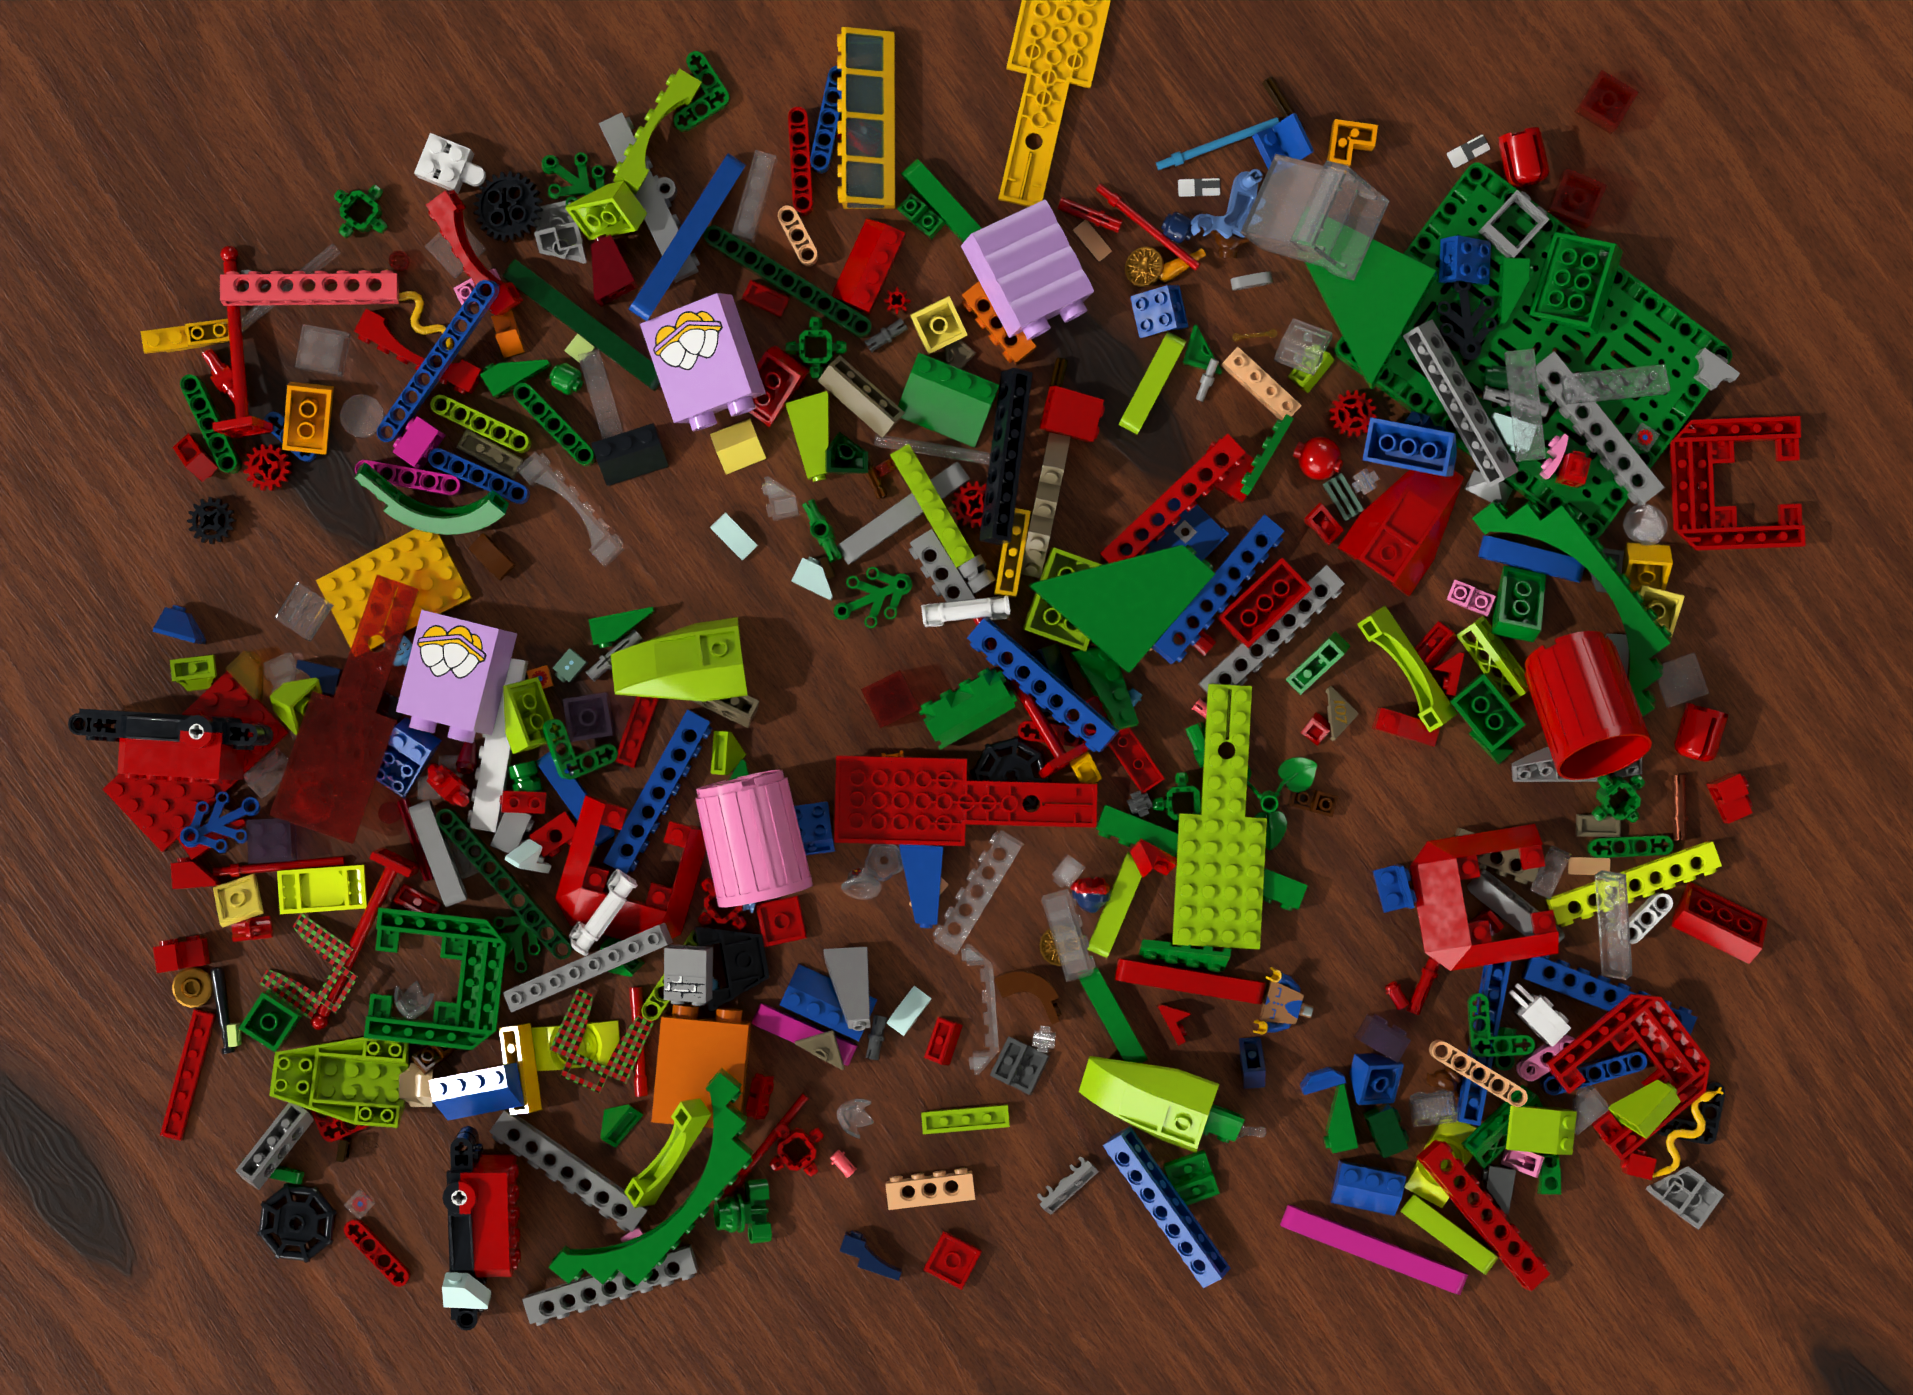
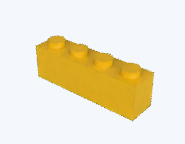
(1012, 556)
(519, 1048)

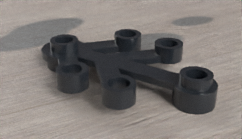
(1466, 322)

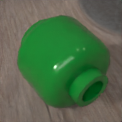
(566, 378)

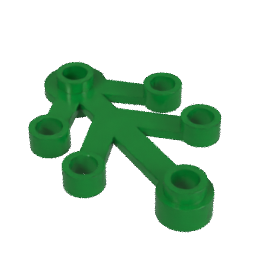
(580, 185)
(876, 595)
(514, 939)

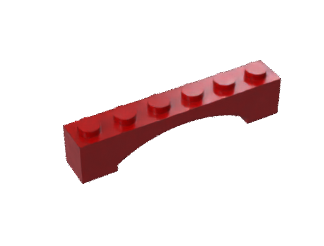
(448, 213)
(375, 329)

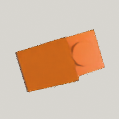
(508, 334)

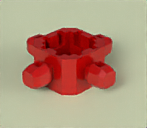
(448, 785)
(706, 917)
(778, 1161)

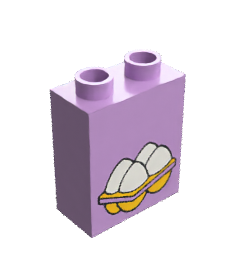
(703, 361)
(455, 676)

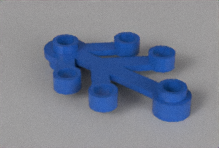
(217, 823)

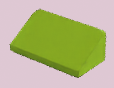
(1307, 381)

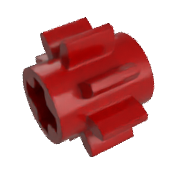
(897, 307)

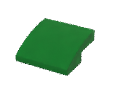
(1192, 1177)

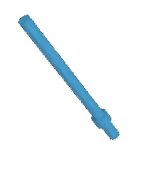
(1179, 158)

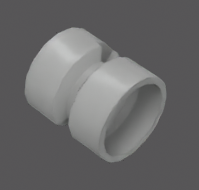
(976, 574)

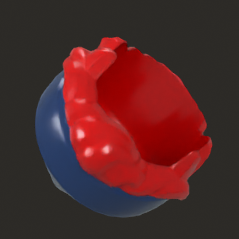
(1091, 893)

